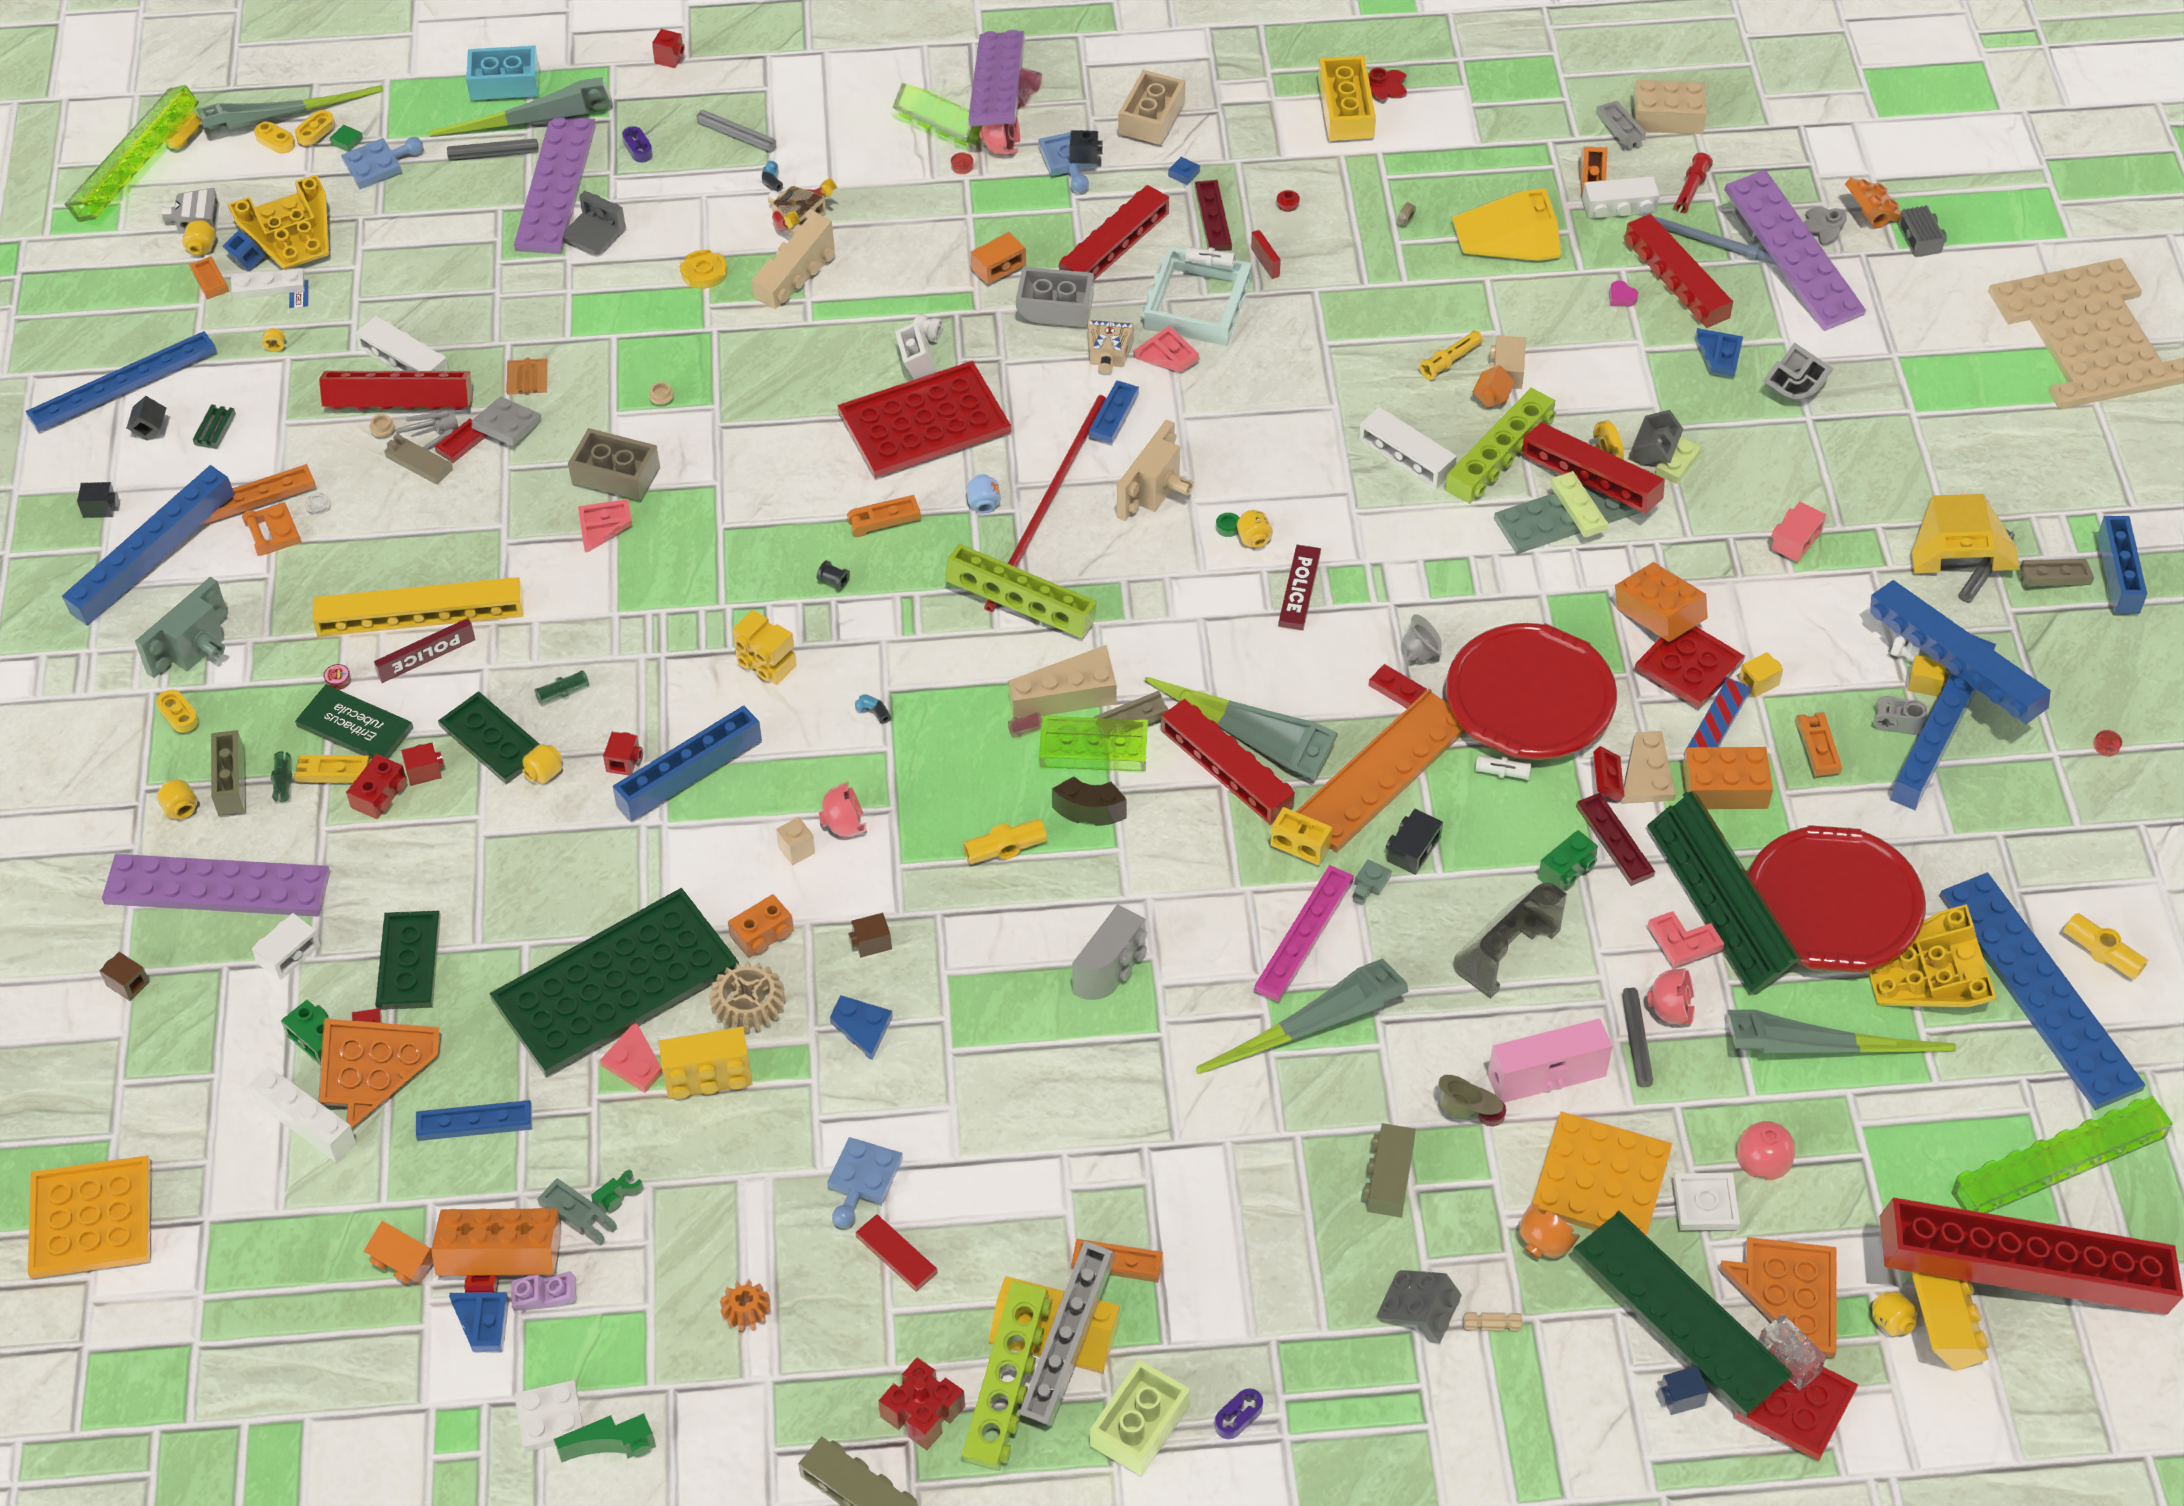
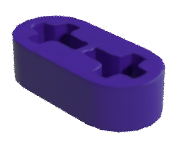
(640, 143)
(1243, 1418)

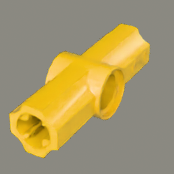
(1004, 841)
(2105, 946)

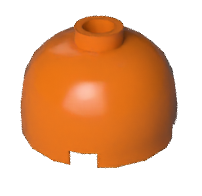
(1546, 1233)

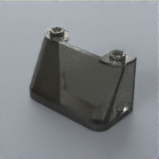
(1531, 914)

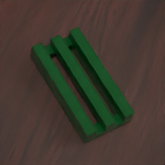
(210, 425)

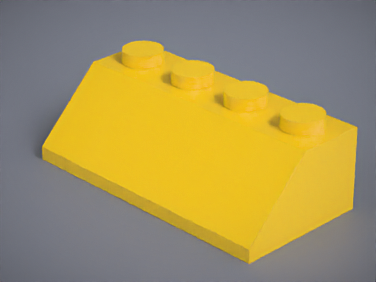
(1952, 1320)
(1097, 1342)

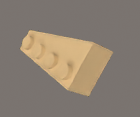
(795, 261)
(1065, 686)

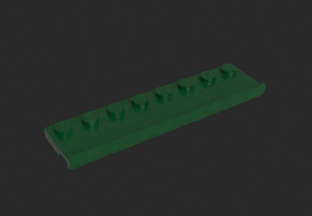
(1724, 892)
(1682, 1314)

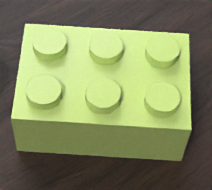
(1140, 1417)

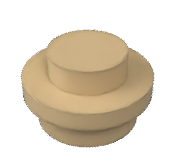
(660, 393)
(381, 425)

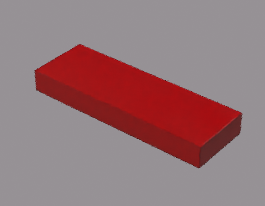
(896, 1252)

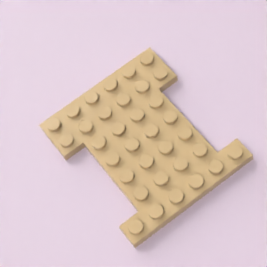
(2089, 331)

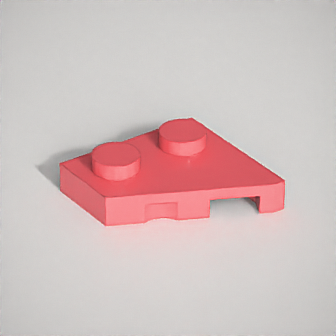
(1168, 351)
(603, 521)
(633, 1060)

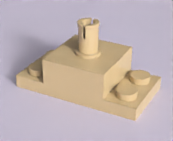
(1152, 474)

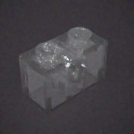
(1793, 1350)

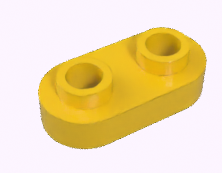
(314, 127)
(183, 131)
(274, 137)
(180, 714)

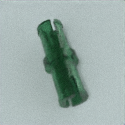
(561, 687)
(281, 776)

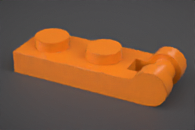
(883, 515)
(1819, 744)

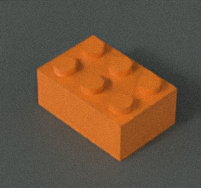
(1661, 601)
(1728, 776)

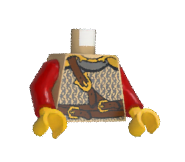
(795, 202)

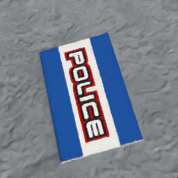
(299, 299)

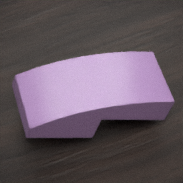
(541, 1293)

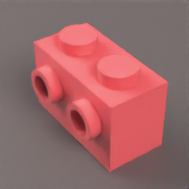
(1798, 531)

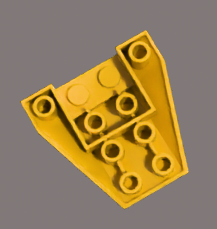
(1511, 227)
(288, 228)
(1962, 529)
(1938, 968)

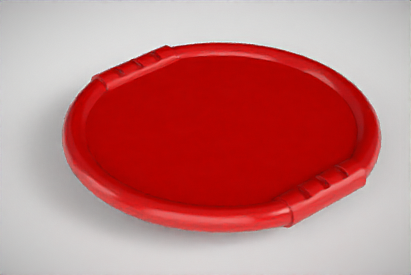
(1531, 691)
(1841, 897)

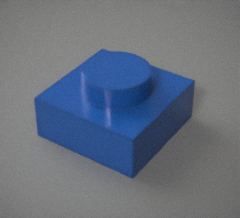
(1184, 170)

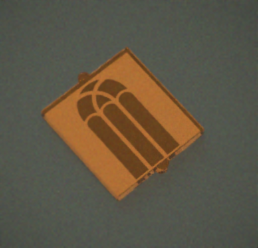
(527, 376)

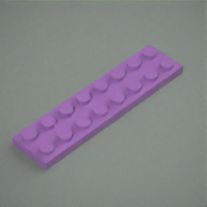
(996, 78)
(555, 185)
(1795, 250)
(216, 885)

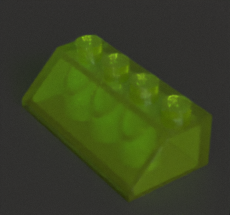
(936, 112)
(1093, 743)

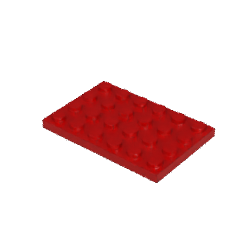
(924, 419)

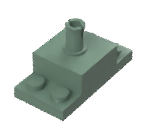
(186, 631)

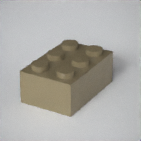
(614, 464)

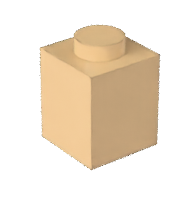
(795, 841)

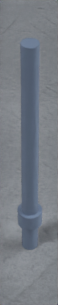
(1752, 251)

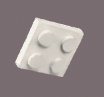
(1706, 1201)
(547, 1414)

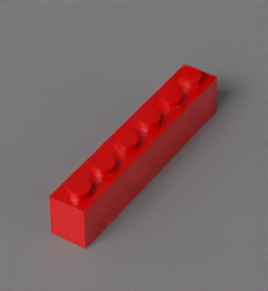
(1118, 233)
(1678, 270)
(396, 389)
(1594, 467)
(1227, 761)

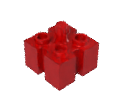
(921, 1403)

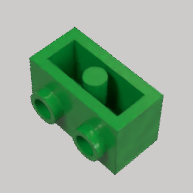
(1568, 861)
(305, 1028)

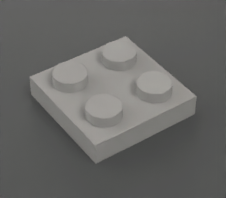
(506, 421)

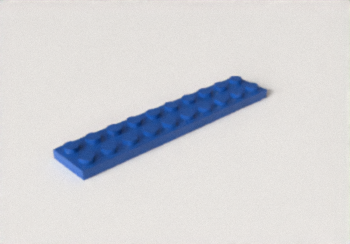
(2045, 994)

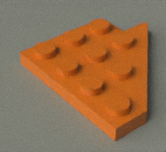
(370, 1062)
(1791, 1282)

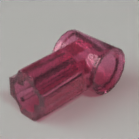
(1029, 82)

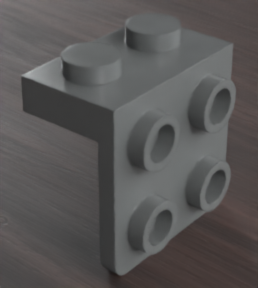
(596, 225)
(1421, 1300)

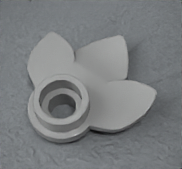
(1821, 221)

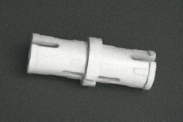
(1210, 257)
(1503, 767)

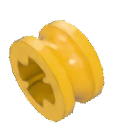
(271, 345)

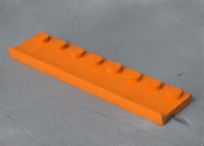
(1384, 768)

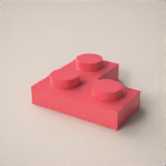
(1684, 946)

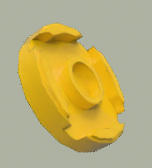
(703, 269)
(1608, 438)

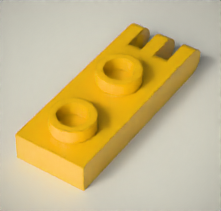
(329, 768)

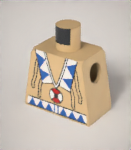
(1109, 343)

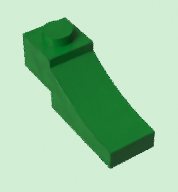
(603, 1436)

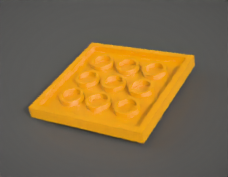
(1601, 1170)
(89, 1217)

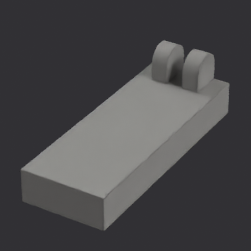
(1621, 124)

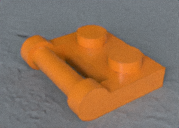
(279, 525)

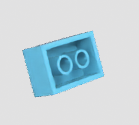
(502, 72)

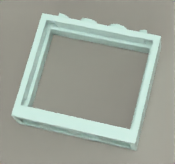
(1190, 327)

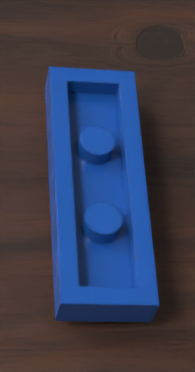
(1114, 411)

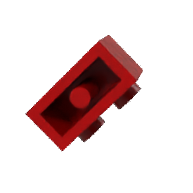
(376, 786)

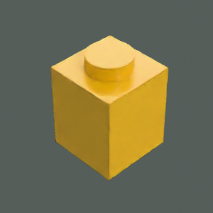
(1761, 674)
(1927, 676)

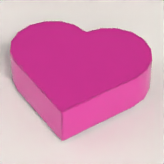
(1622, 294)

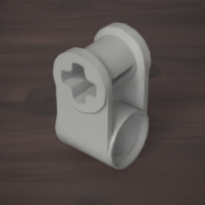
(1901, 716)

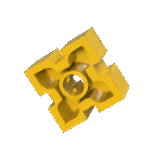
(764, 647)

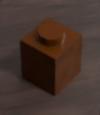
(870, 935)
(124, 976)

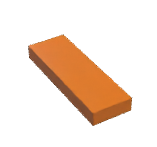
(1129, 1261)

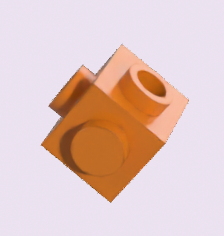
(1493, 386)

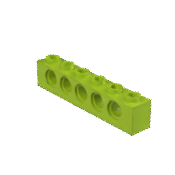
(1499, 446)
(1020, 590)
(1020, 1299)

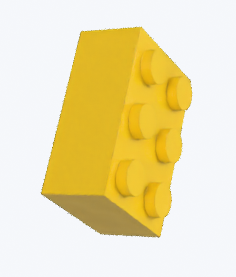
(705, 1063)

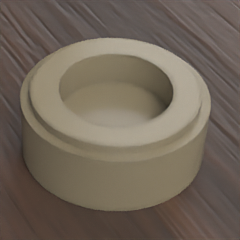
(1406, 214)

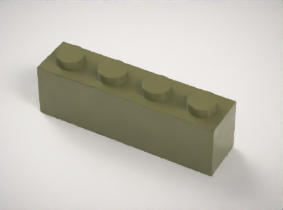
(848, 1479)

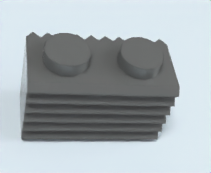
(1922, 230)

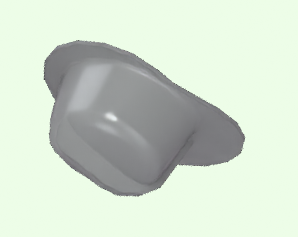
(1422, 640)

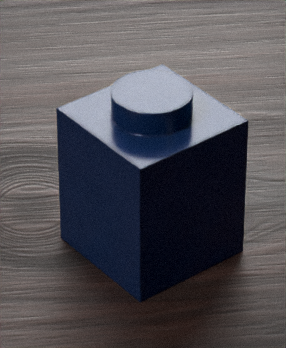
(1683, 1390)

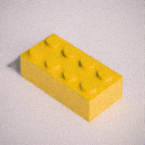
(1346, 98)

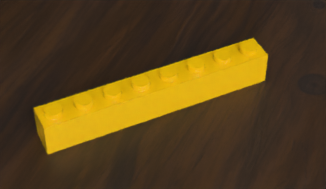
(417, 606)

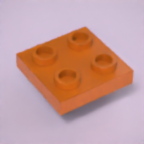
(1875, 201)

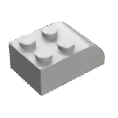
(1055, 296)
(1110, 954)

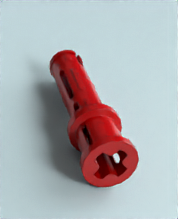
(1695, 175)

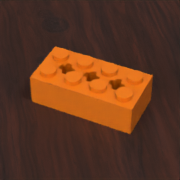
(496, 1242)

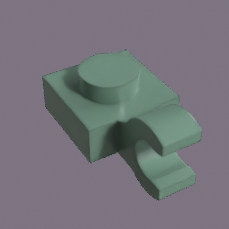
(1370, 879)

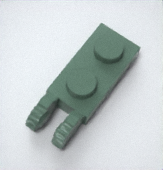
(576, 1210)

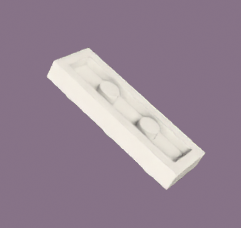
(267, 283)

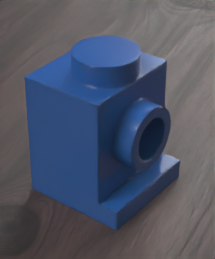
(244, 250)

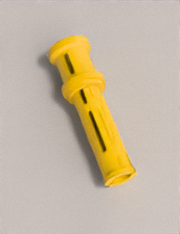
(1443, 358)

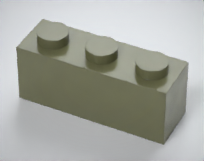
(227, 772)
(1389, 1170)

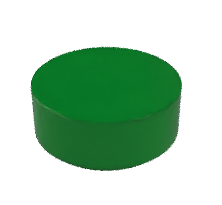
(1227, 524)

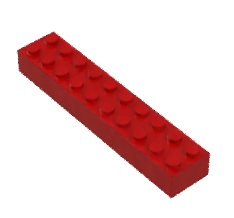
(2030, 1256)

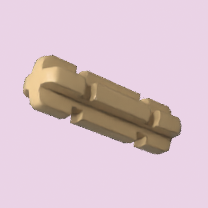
(1493, 1321)

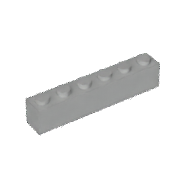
(1068, 1333)

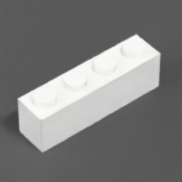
(398, 348)
(1407, 447)
(302, 1114)

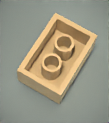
(1670, 106)
(1151, 107)

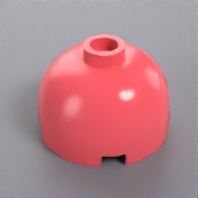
(1001, 137)
(842, 811)
(1673, 996)
(1766, 1150)

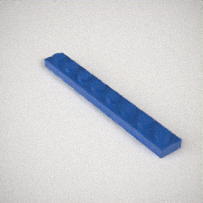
(121, 381)

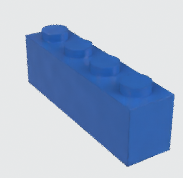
(2122, 565)

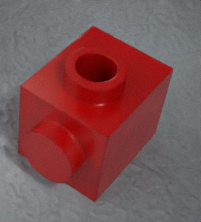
(668, 48)
(622, 753)
(422, 763)

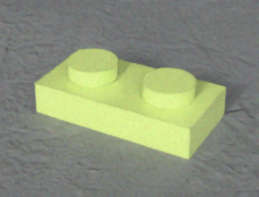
(1683, 458)

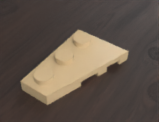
(1648, 771)

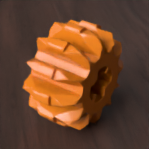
(734, 1305)

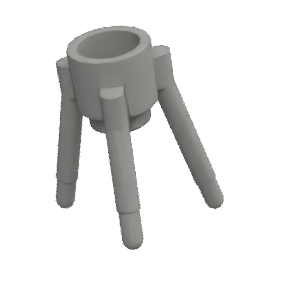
(443, 421)

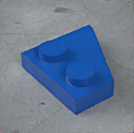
(1719, 351)
(861, 1023)
(482, 1318)

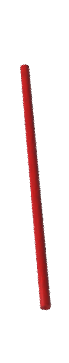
(1052, 489)

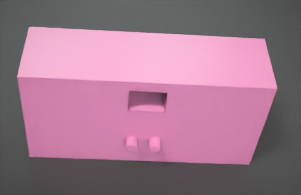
(1549, 1060)

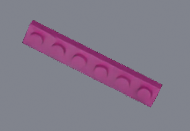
(1303, 933)

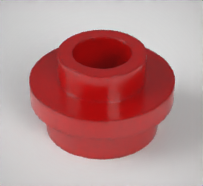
(1288, 200)

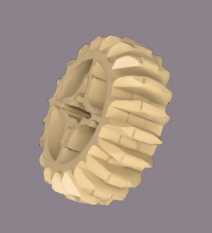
(750, 988)

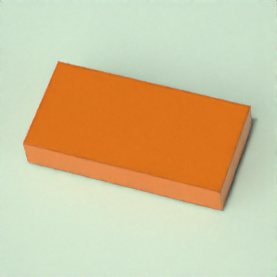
(209, 277)

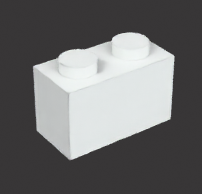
(915, 351)
(286, 946)

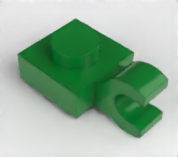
(611, 1194)

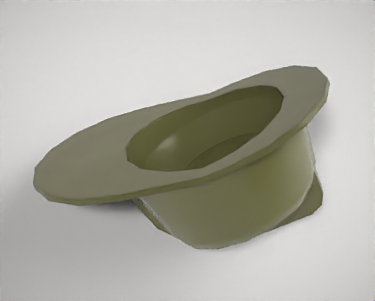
(1466, 1100)

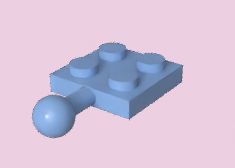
(1057, 158)
(377, 161)
(862, 1173)

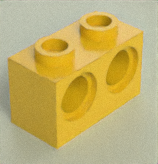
(1301, 836)

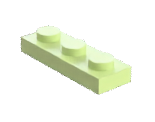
(1578, 504)

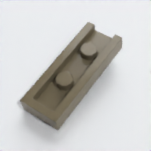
(417, 459)
(2055, 572)
(1145, 708)

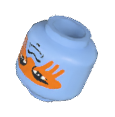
(983, 493)

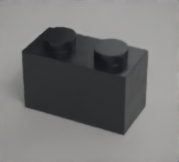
(1414, 841)

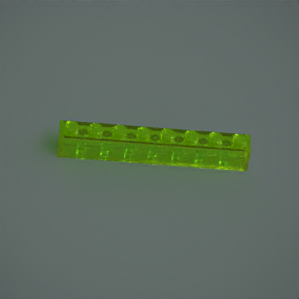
(131, 153)
(2062, 1156)

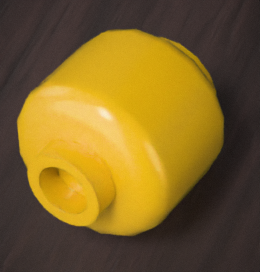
(199, 237)
(1254, 528)
(542, 763)
(177, 799)
(1894, 1313)

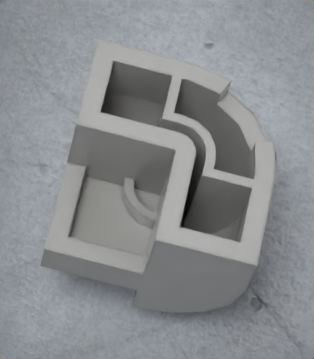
(1798, 374)

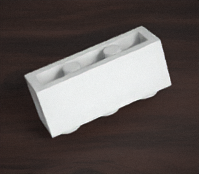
(1620, 197)

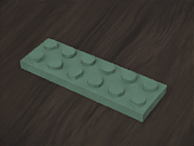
(1548, 521)

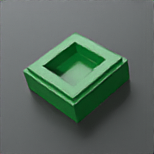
(346, 138)

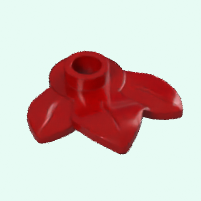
(1387, 83)

